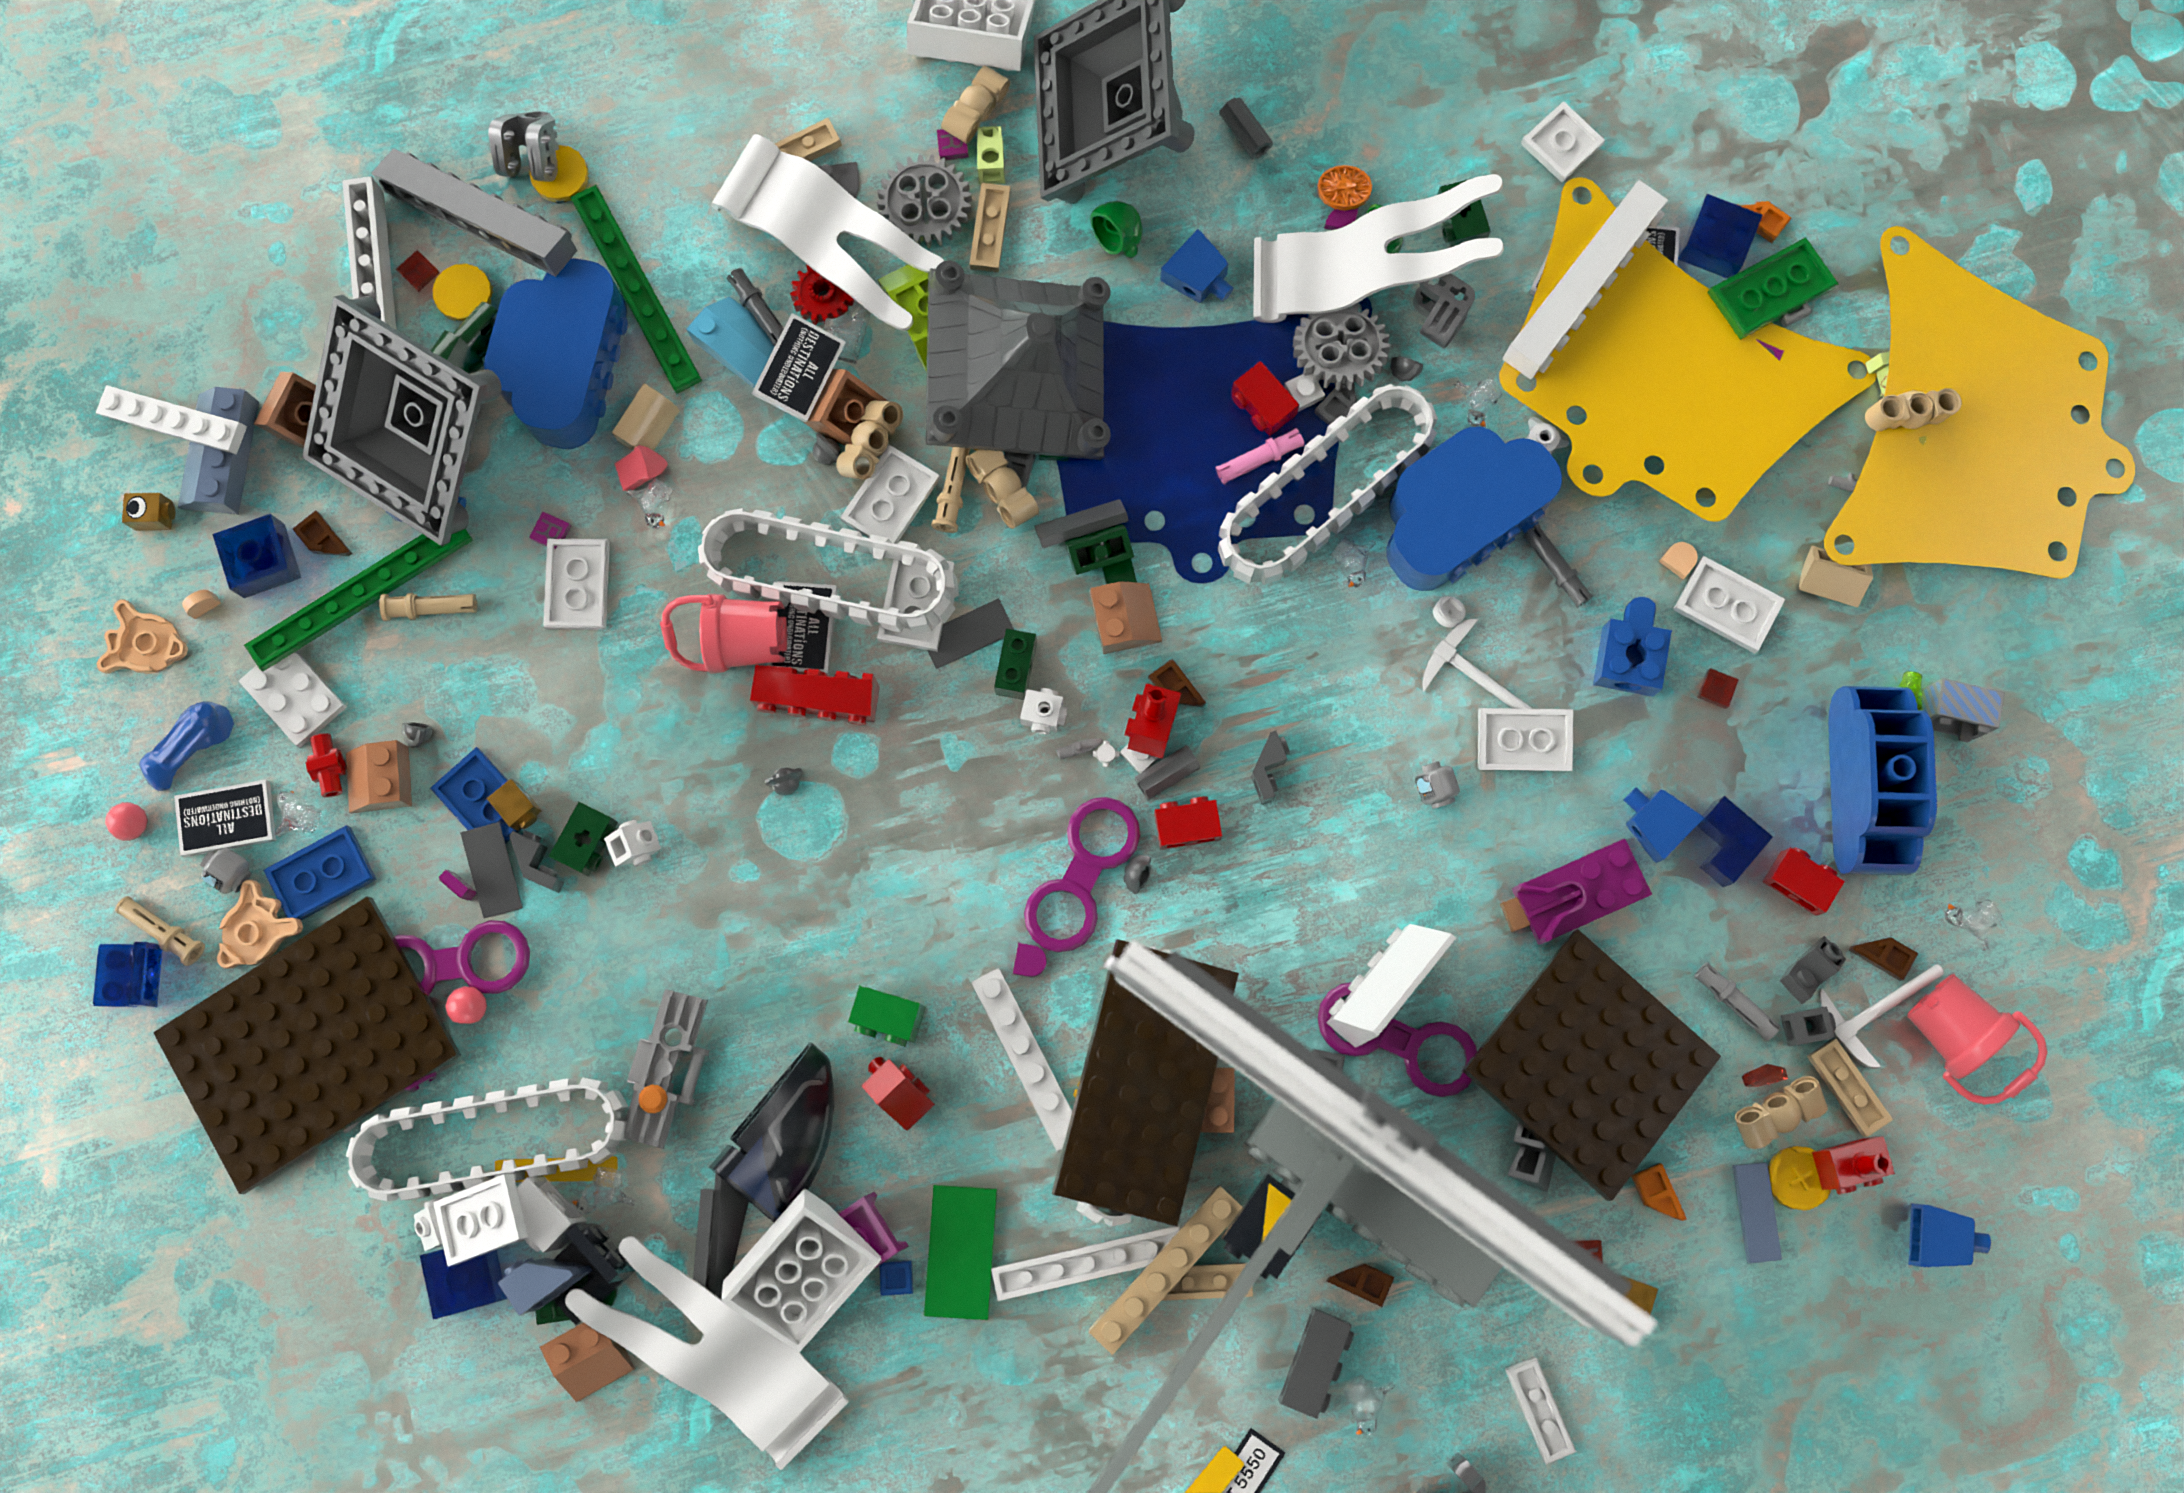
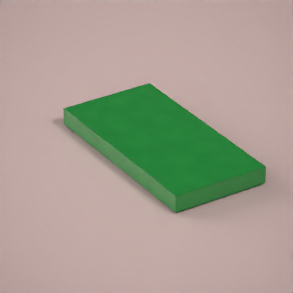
(1772, 288)
(960, 1252)

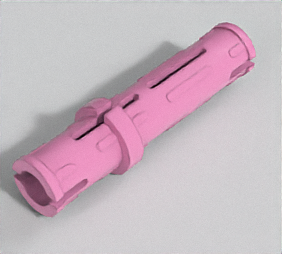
(1263, 454)

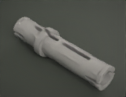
(1726, 991)

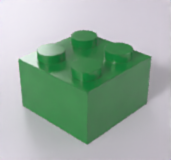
(886, 1014)

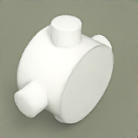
(1106, 754)

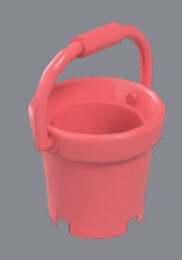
(731, 632)
(1969, 1033)

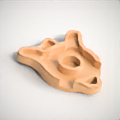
(141, 643)
(253, 929)

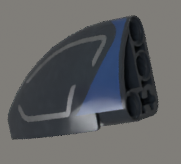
(782, 1137)

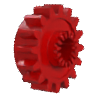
(815, 307)

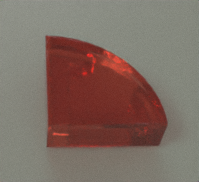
(1764, 1076)

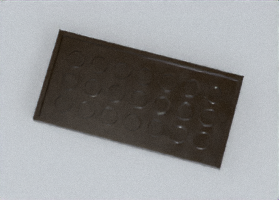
(1137, 1106)

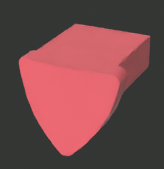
(639, 467)

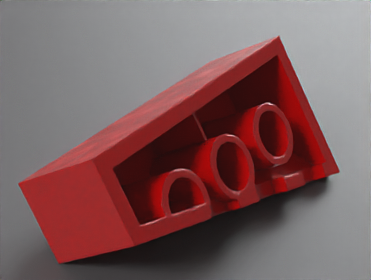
(815, 694)

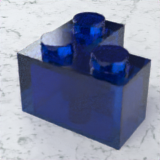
(1737, 839)

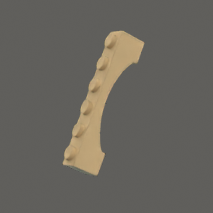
(1165, 1270)

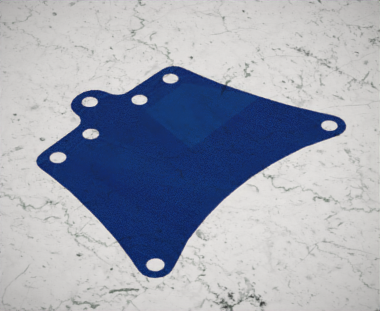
(1178, 421)

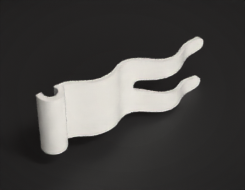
(808, 215)
(1350, 263)
(735, 1366)

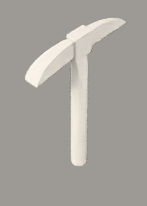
(1447, 653)
(1847, 1030)

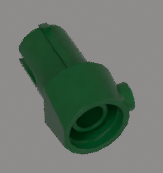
(469, 341)

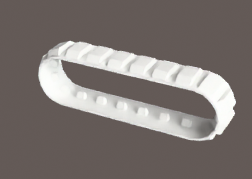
(1383, 397)
(909, 553)
(362, 1146)

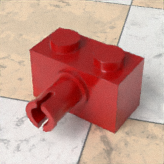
(1153, 720)
(896, 1092)
(1852, 1164)

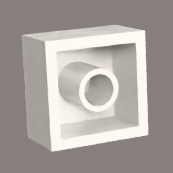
(546, 1214)

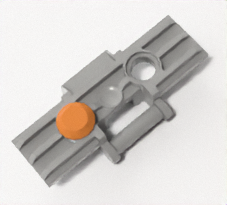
(654, 1065)

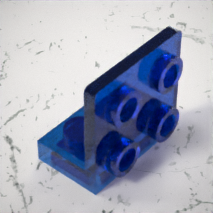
(127, 975)

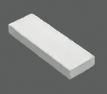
(1540, 1410)

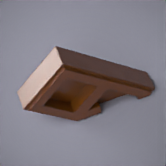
(320, 536)
(1172, 678)
(1887, 955)
(1364, 1282)

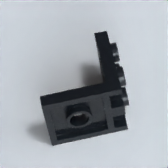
(609, 1266)

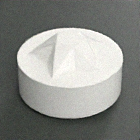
(1449, 611)

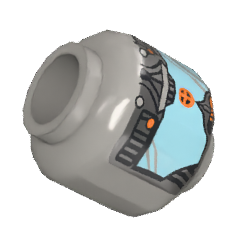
(1437, 785)
(225, 870)

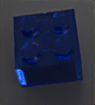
(1720, 236)
(256, 556)
(461, 1285)

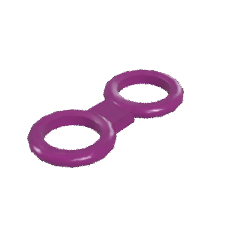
(1082, 874)
(456, 963)
(1400, 1041)

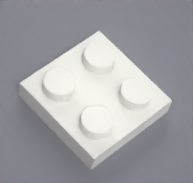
(1562, 142)

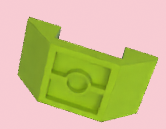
(910, 290)

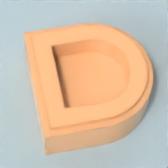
(1680, 558)
(200, 603)

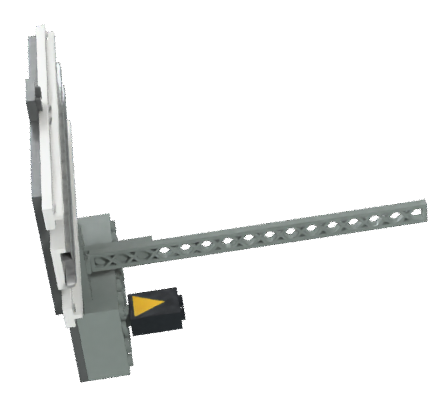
(1371, 1170)

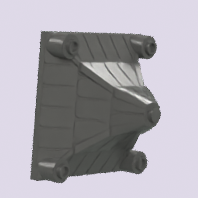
(1105, 92)
(1015, 364)
(394, 419)

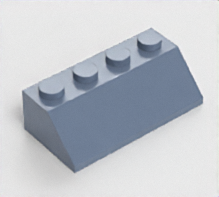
(215, 477)

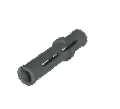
(752, 299)
(1557, 565)

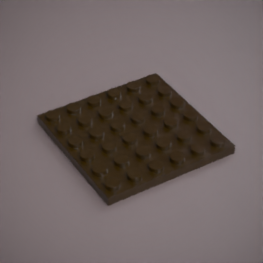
(1592, 1064)

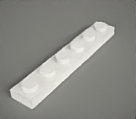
(171, 419)
(1025, 1055)
(1080, 1264)

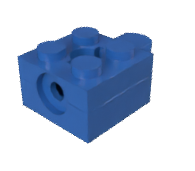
(1633, 651)

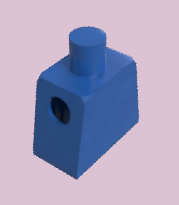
(1197, 270)
(1660, 822)
(1943, 1238)

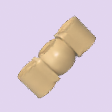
(975, 104)
(1913, 409)
(861, 450)
(1002, 487)
(1781, 1112)

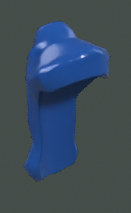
(195, 730)

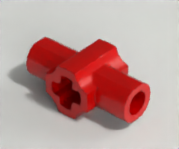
(326, 765)

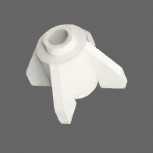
(1546, 435)

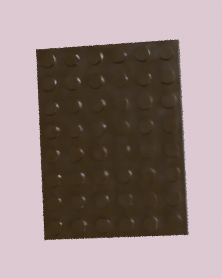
(306, 1044)

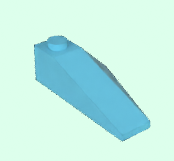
(732, 338)

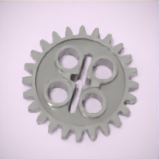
(951, 198)
(1341, 347)

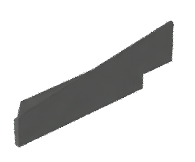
(1533, 1161)
(718, 1234)

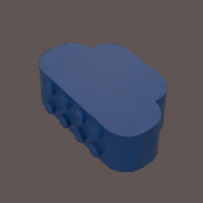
(558, 350)
(1466, 503)
(1880, 780)

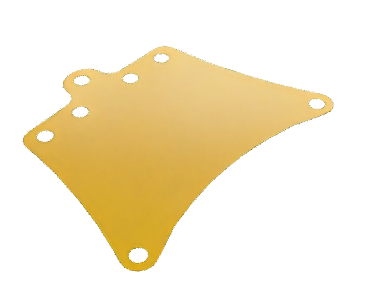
(1674, 378)
(1994, 468)

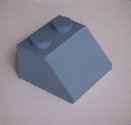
(538, 1282)

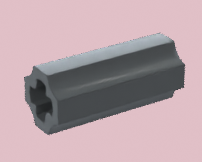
(1246, 128)
(1167, 772)

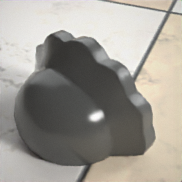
(1405, 368)
(826, 450)
(416, 733)
(784, 780)
(1137, 873)

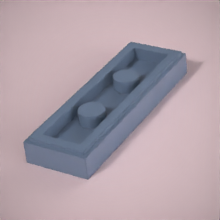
(1757, 1212)

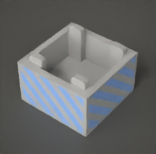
(1962, 708)

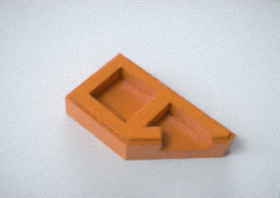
(1772, 221)
(1658, 1192)

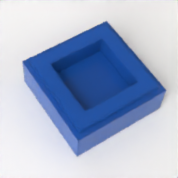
(896, 1278)

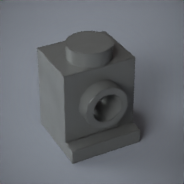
(1795, 1028)

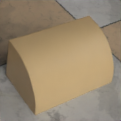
(645, 419)
(1834, 581)

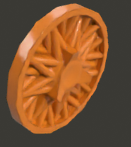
(1344, 187)

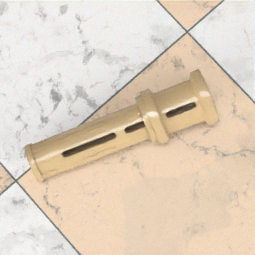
(950, 501)
(414, 606)
(169, 938)

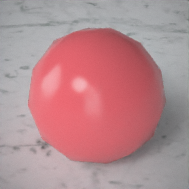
(126, 821)
(466, 1005)

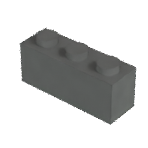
(1316, 1363)

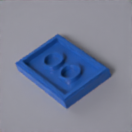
(466, 790)
(320, 874)

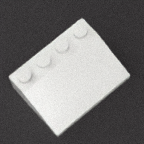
(971, 31)
(1388, 982)
(799, 1271)

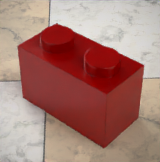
(1264, 399)
(1187, 823)
(1804, 880)

